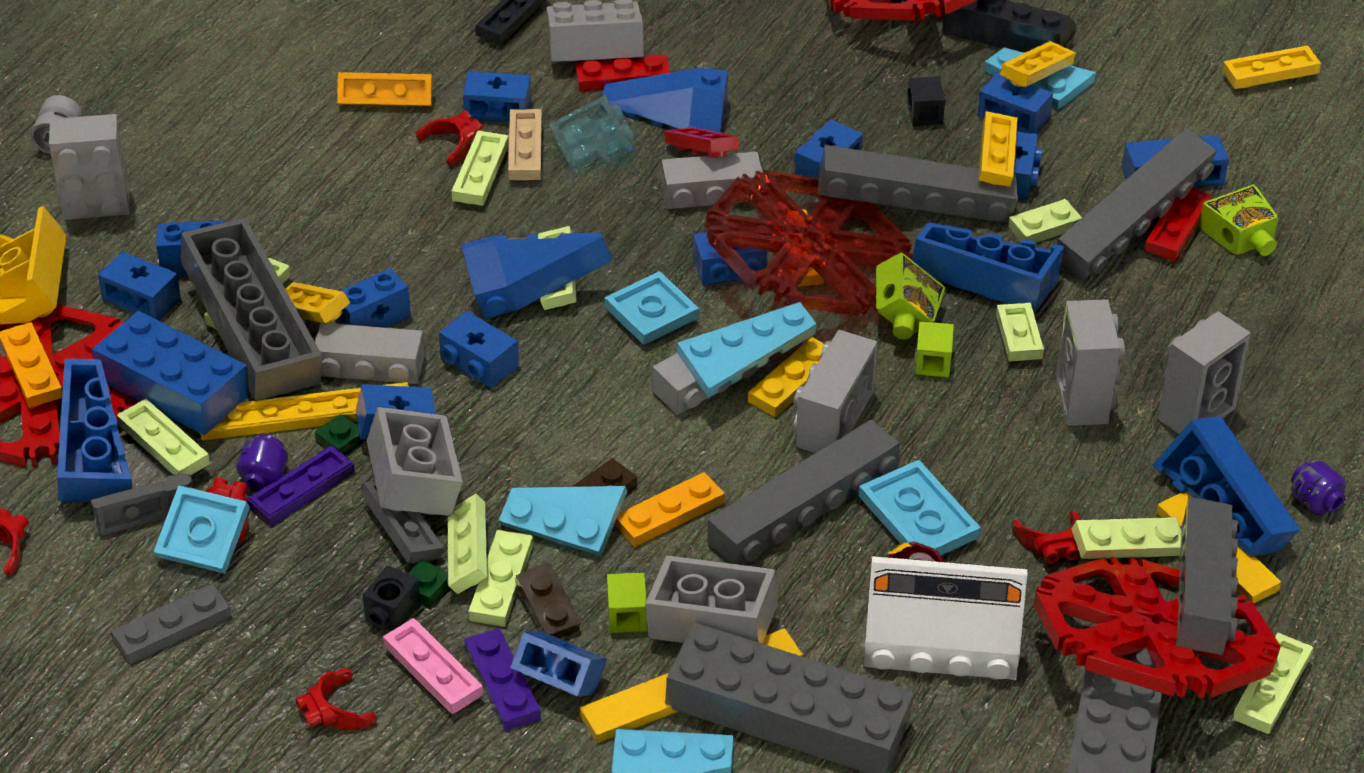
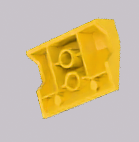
(31, 271)

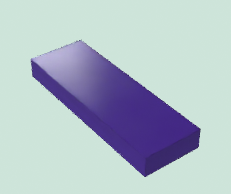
(300, 485)

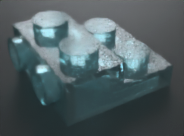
(593, 133)

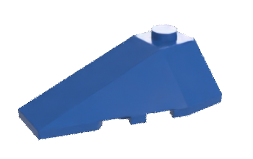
(675, 98)
(521, 271)

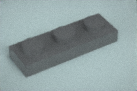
(405, 529)
(171, 623)

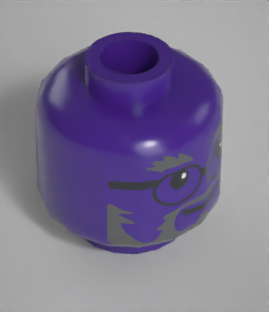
(261, 461)
(1318, 487)

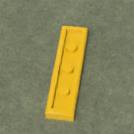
(1253, 577)

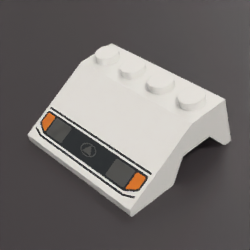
(945, 618)

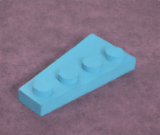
(731, 350)

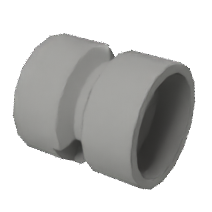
(52, 108)

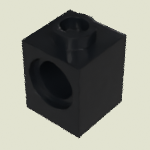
(925, 101)
(391, 599)

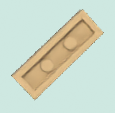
(525, 144)

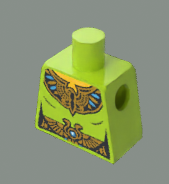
(1241, 221)
(906, 295)

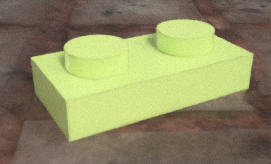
(1044, 221)
(1019, 332)

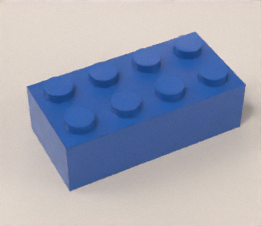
(172, 372)

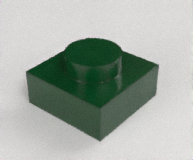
(339, 433)
(432, 582)

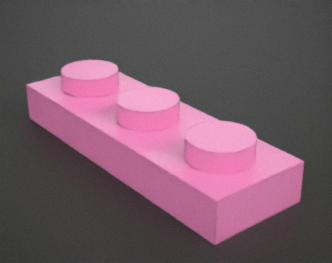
(433, 666)

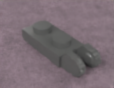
(137, 505)

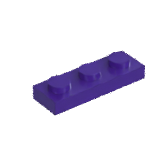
(503, 685)

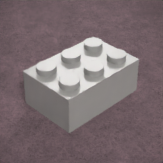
(594, 30)
(89, 166)
(1089, 362)
(1203, 372)
(835, 391)
(414, 462)
(711, 594)

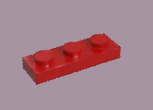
(595, 74)
(702, 141)
(1177, 225)

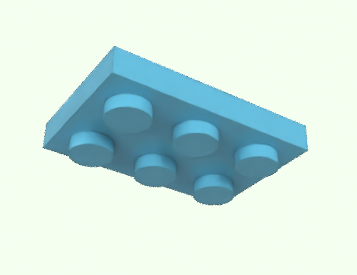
(919, 509)

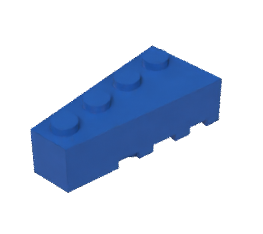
(988, 264)
(89, 444)
(1216, 468)

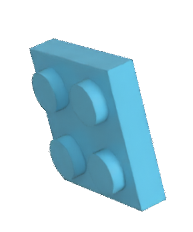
(651, 307)
(201, 529)

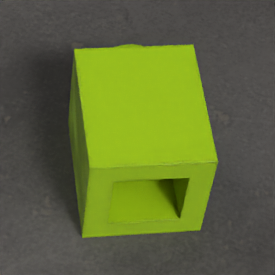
(934, 349)
(626, 602)

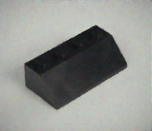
(1009, 25)

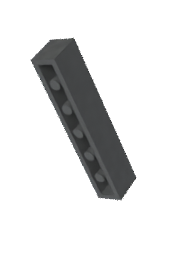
(913, 184)
(1136, 203)
(802, 494)
(1207, 577)

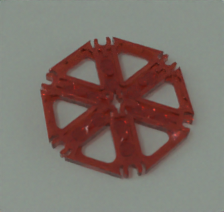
(803, 241)

